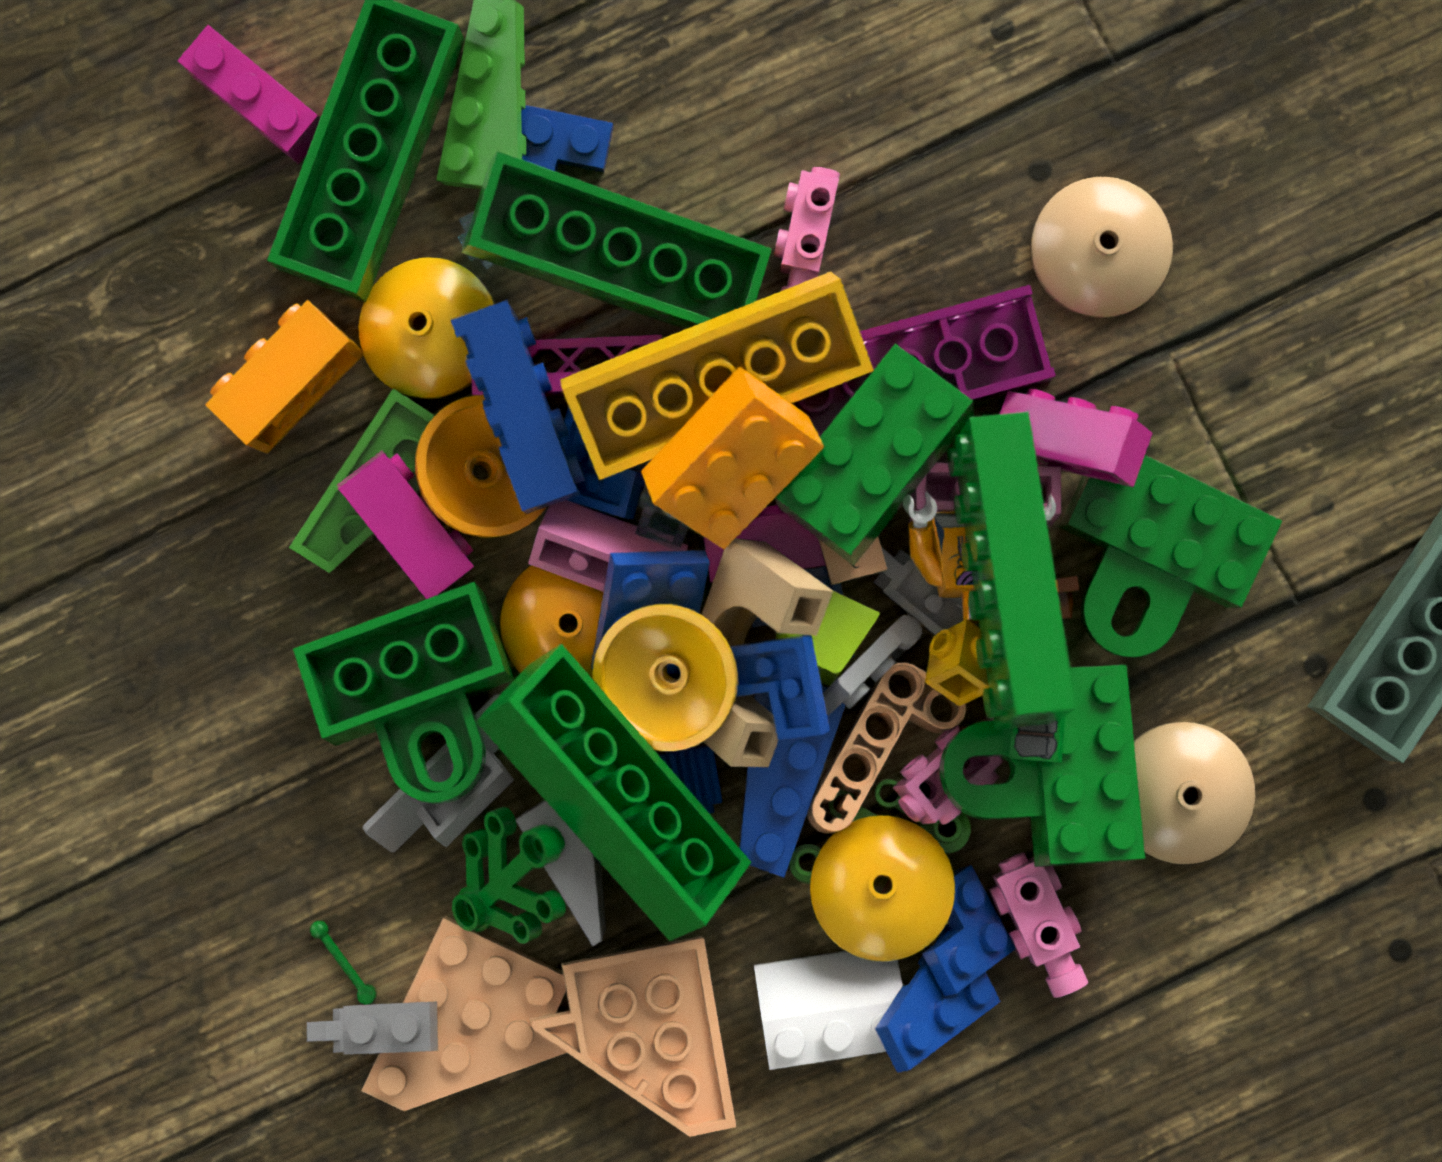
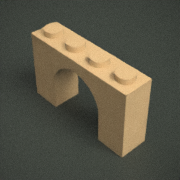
(764, 584)

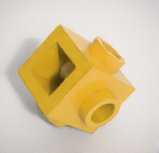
(954, 664)

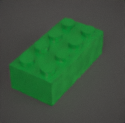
(876, 454)

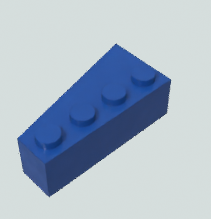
(518, 406)
(781, 795)

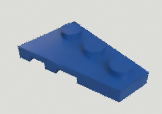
(926, 1019)

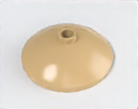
(1084, 273)
(1183, 757)

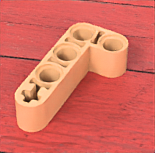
(875, 752)

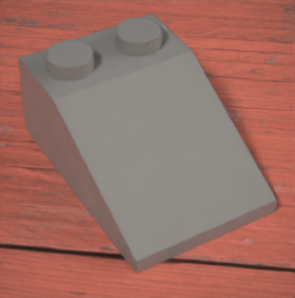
(575, 873)

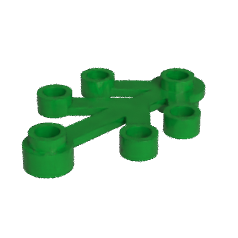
(475, 904)

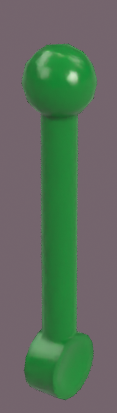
(366, 992)

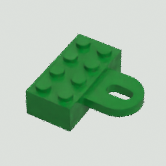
(1168, 541)
(410, 680)
(1077, 807)

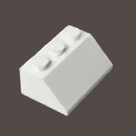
(824, 1006)

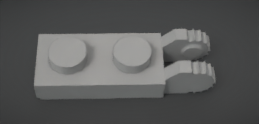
(873, 663)

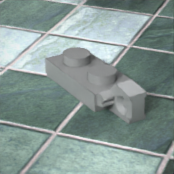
(916, 597)
(379, 1028)

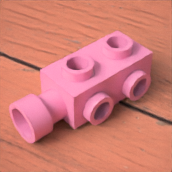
(807, 225)
(921, 769)
(1034, 915)

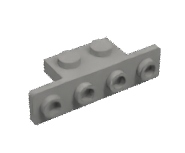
(405, 815)

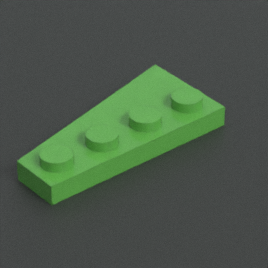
(486, 95)
(334, 525)

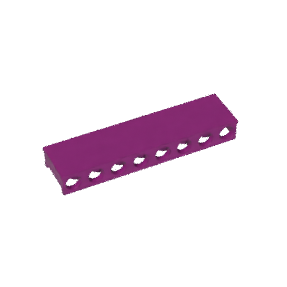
(974, 346)

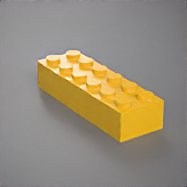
(788, 341)

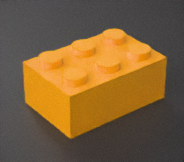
(283, 377)
(731, 458)

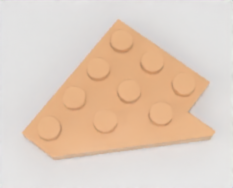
(482, 1018)
(650, 1030)

